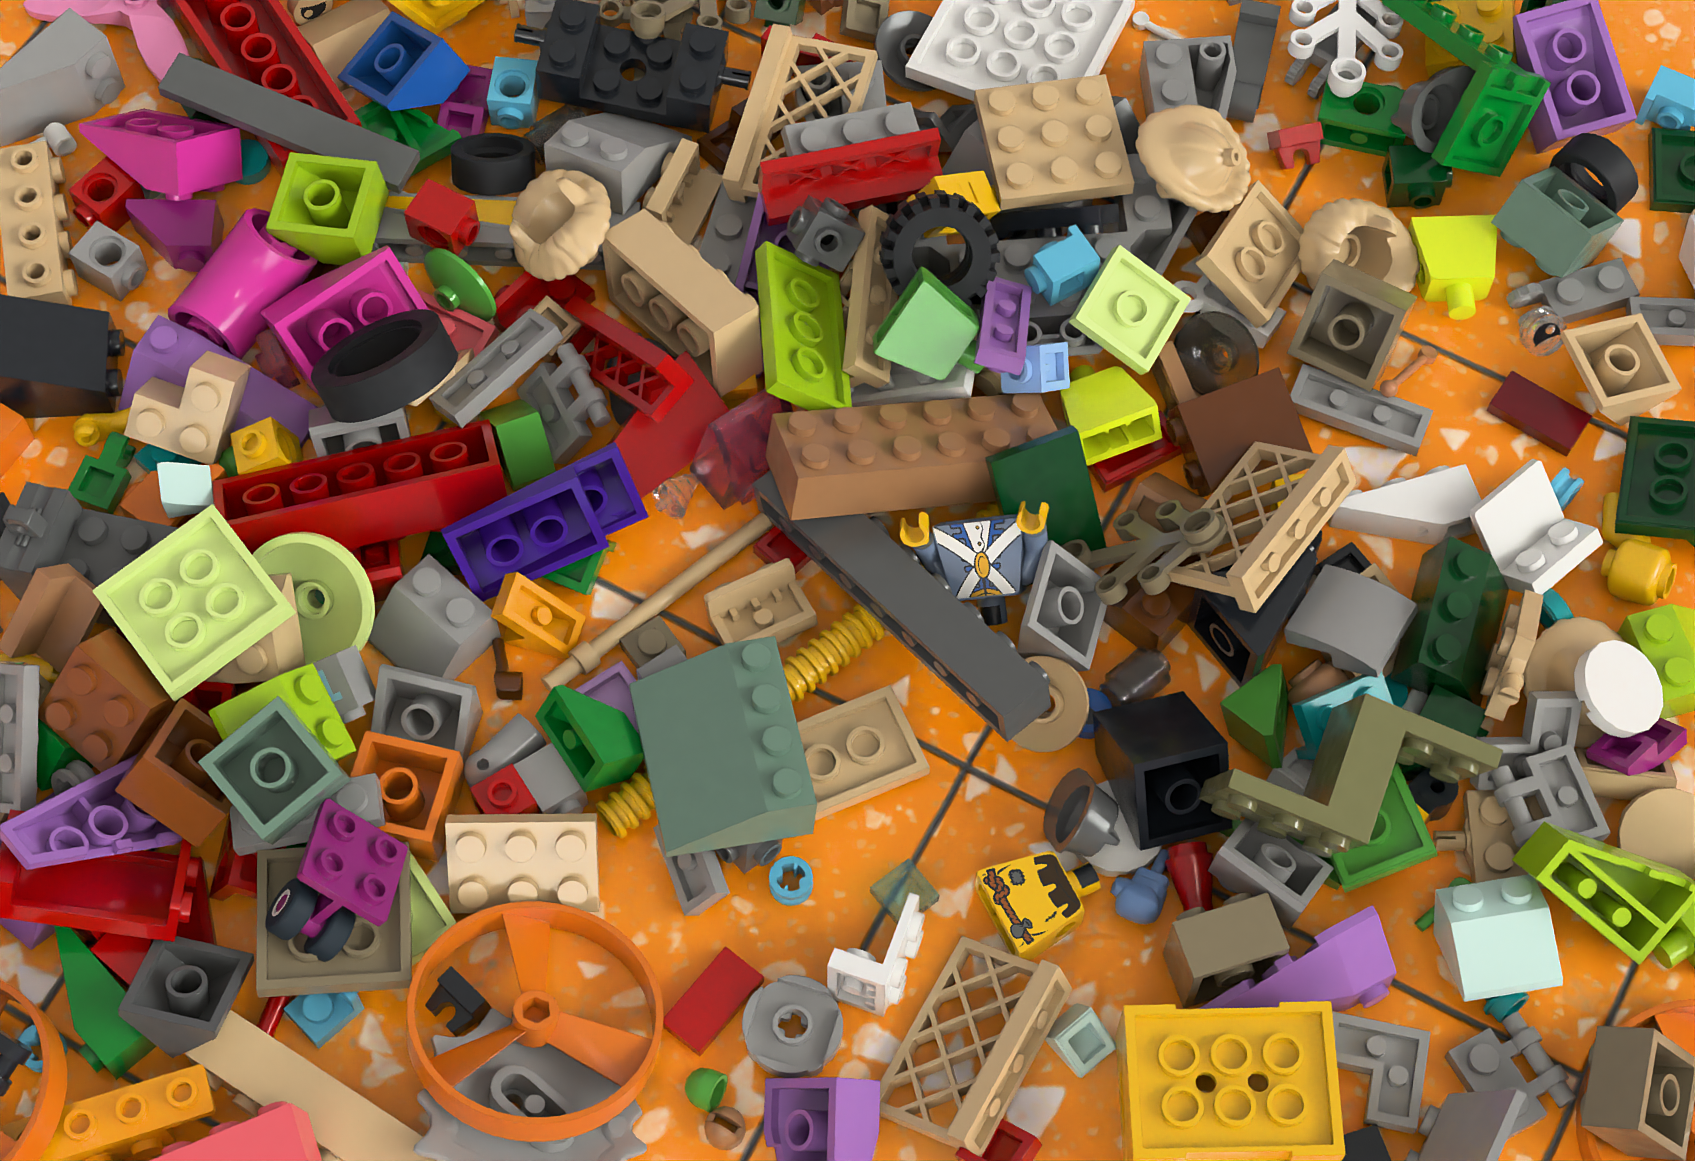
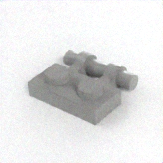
(560, 414)
(1560, 791)
(1488, 1066)

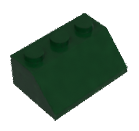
(1456, 621)

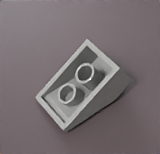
(57, 79)
(615, 151)
(1468, 1126)

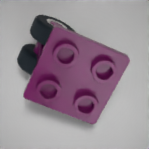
(352, 869)

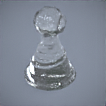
(675, 495)

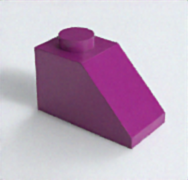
(180, 231)

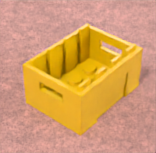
(1172, 1120)

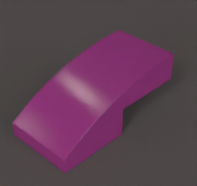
(467, 106)
(1641, 751)

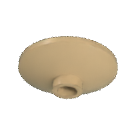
(1065, 723)

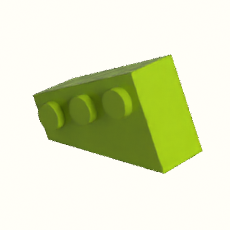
(1611, 889)

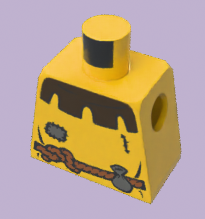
(1035, 901)

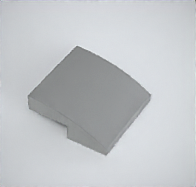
(1351, 620)

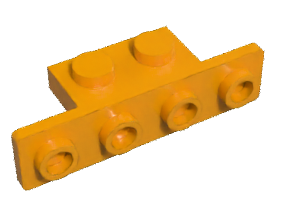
(127, 1120)

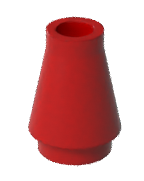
(1190, 875)

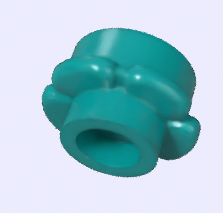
(1505, 1005)

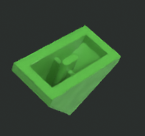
(520, 443)
(1259, 715)

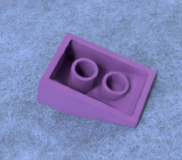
(1576, 54)

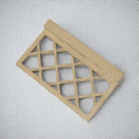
(767, 98)
(868, 304)
(1282, 533)
(1009, 1054)

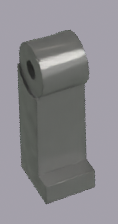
(1252, 53)

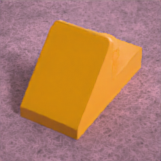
(536, 617)

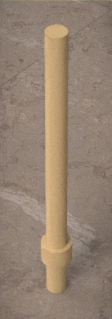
(587, 655)

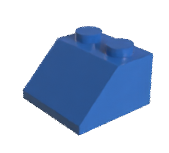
(404, 66)

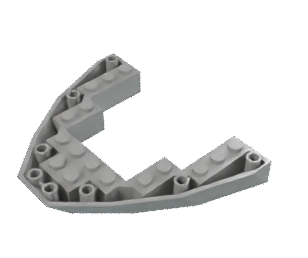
(1149, 226)

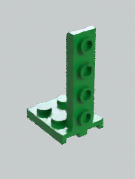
(1493, 106)

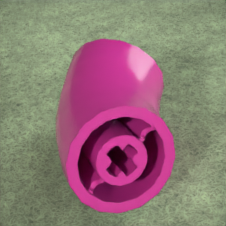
(238, 283)

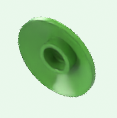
(458, 285)

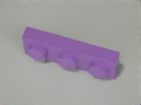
(1003, 326)

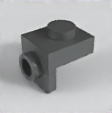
(950, 124)

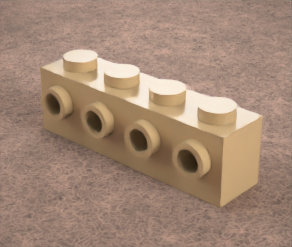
(33, 225)

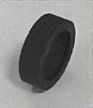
(384, 366)

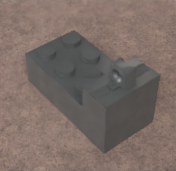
(54, 529)

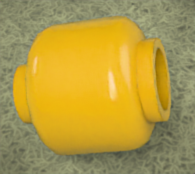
(1639, 572)

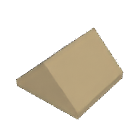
(1621, 366)

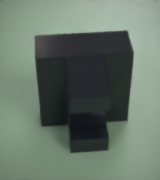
(458, 993)

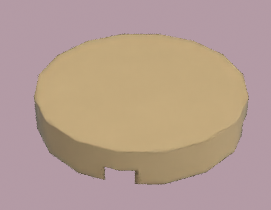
(1661, 828)

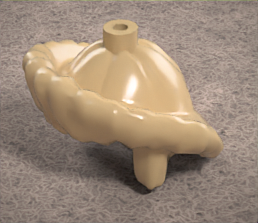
(1194, 157)
(559, 223)
(1361, 237)
(1555, 660)

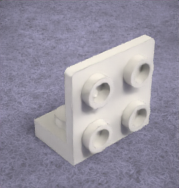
(1528, 532)
(869, 985)

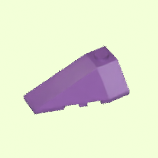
(822, 1118)

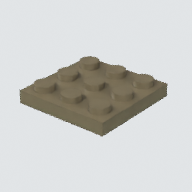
(368, 961)

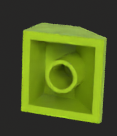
(329, 207)
(1668, 643)
(306, 696)

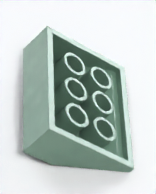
(724, 750)

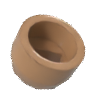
(720, 1136)

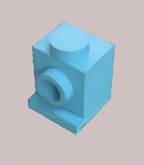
(1669, 101)
(1063, 267)

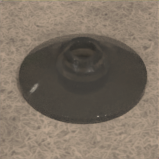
(1202, 355)

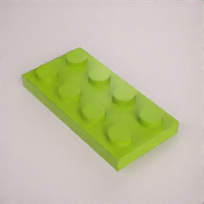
(801, 330)

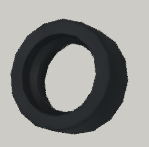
(1605, 162)
(492, 163)

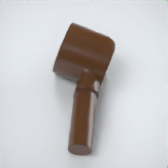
(508, 684)

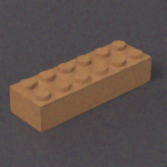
(897, 453)

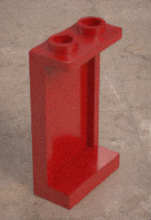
(113, 894)

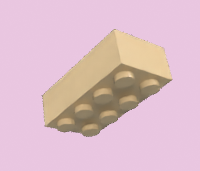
(683, 300)

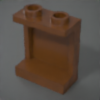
(1226, 422)

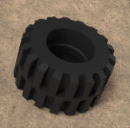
(936, 211)

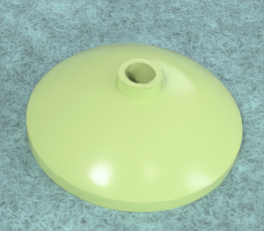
(330, 568)

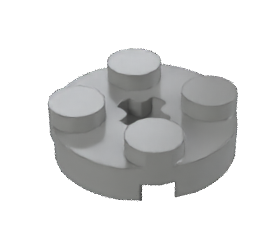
(778, 1002)

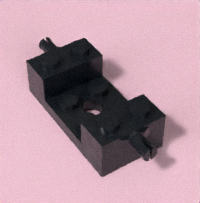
(585, 62)

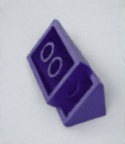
(546, 522)

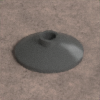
(897, 38)

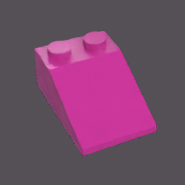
(169, 150)
(337, 305)

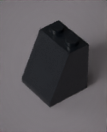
(58, 359)
(1244, 639)
(1156, 766)

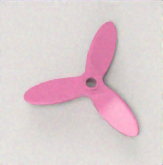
(152, 27)

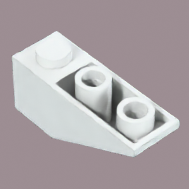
(1413, 509)

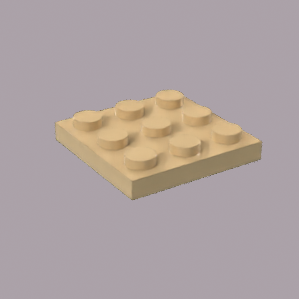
(1053, 142)

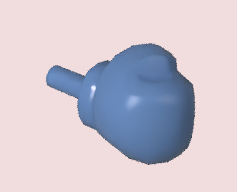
(1144, 894)

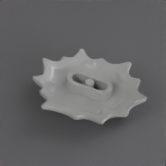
(543, 1086)

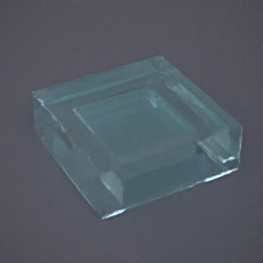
(895, 887)

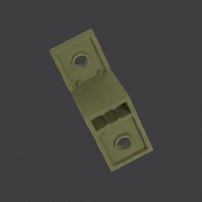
(1350, 775)

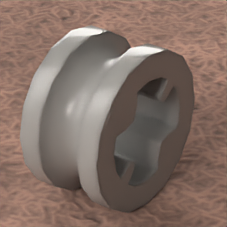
(72, 775)

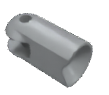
(508, 746)

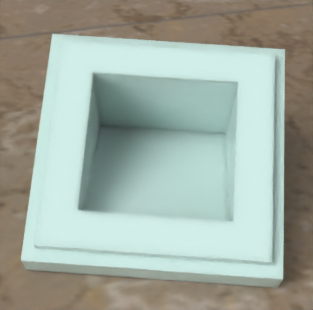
(184, 488)
(1080, 1039)

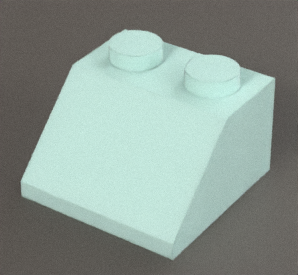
(1497, 937)

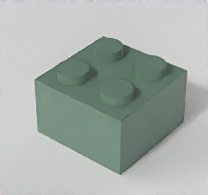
(1556, 222)
(274, 770)

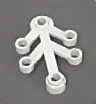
(1347, 72)

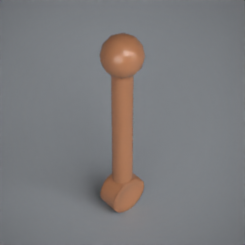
(1425, 356)

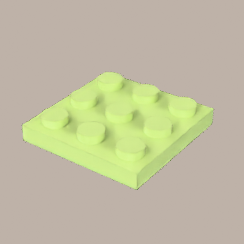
(193, 602)

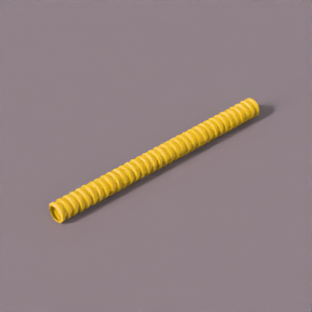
(801, 675)

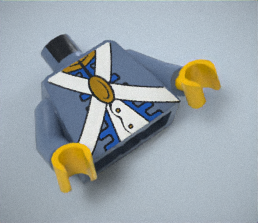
(982, 555)

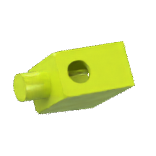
(1455, 260)
(1109, 412)

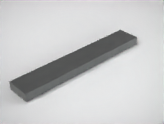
(283, 119)

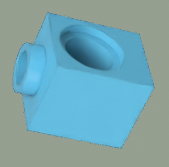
(508, 79)

